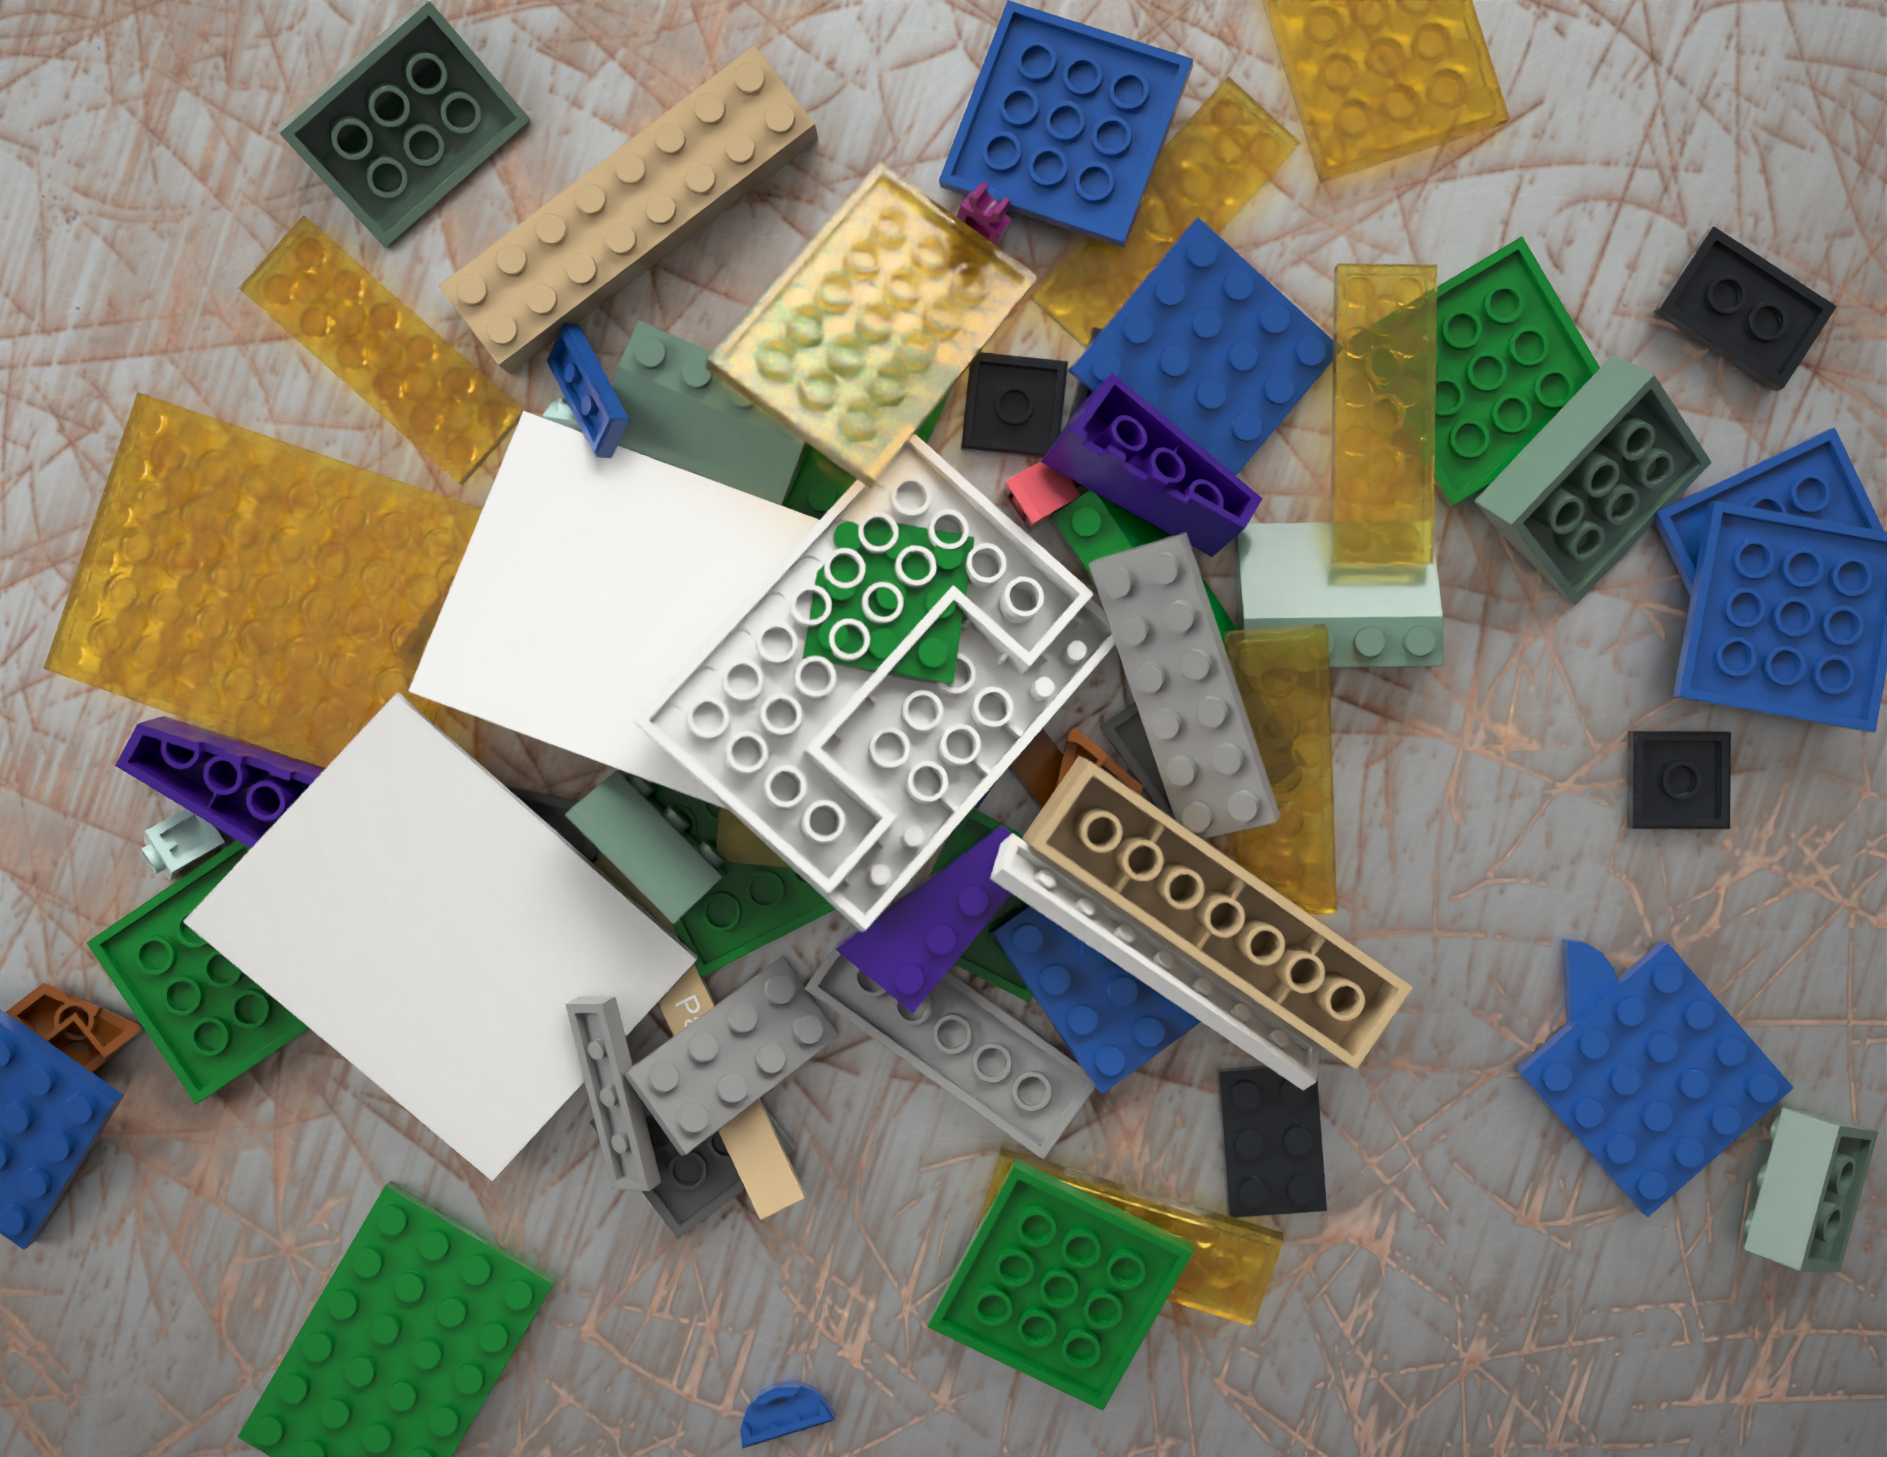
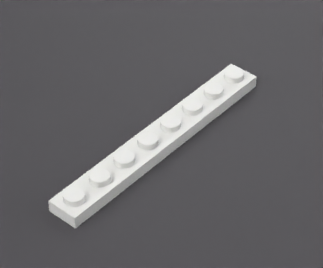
(1155, 961)

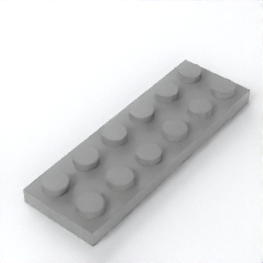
(1184, 687)
(966, 1049)

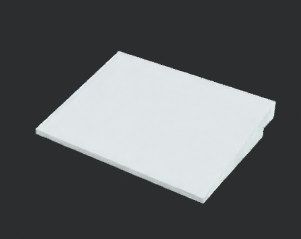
(595, 594)
(864, 768)
(438, 934)

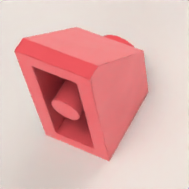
(1039, 493)

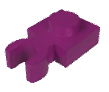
(986, 214)

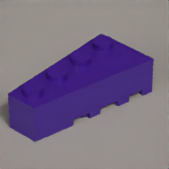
(1151, 468)
(217, 776)
(931, 924)

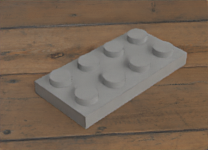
(731, 1056)

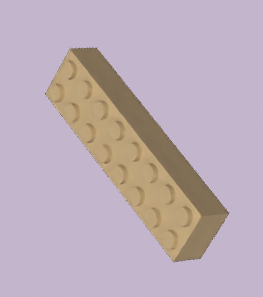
(631, 210)
(1217, 912)

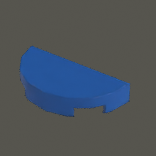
(1586, 976)
(783, 1411)

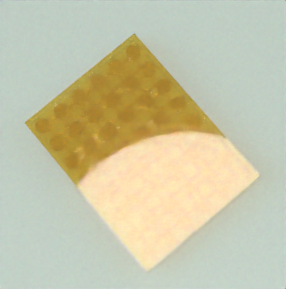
(257, 583)

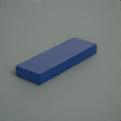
(587, 390)

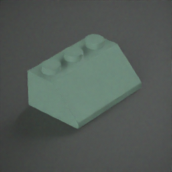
(648, 843)
(1809, 1191)

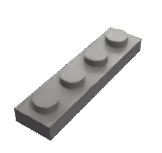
(613, 1100)

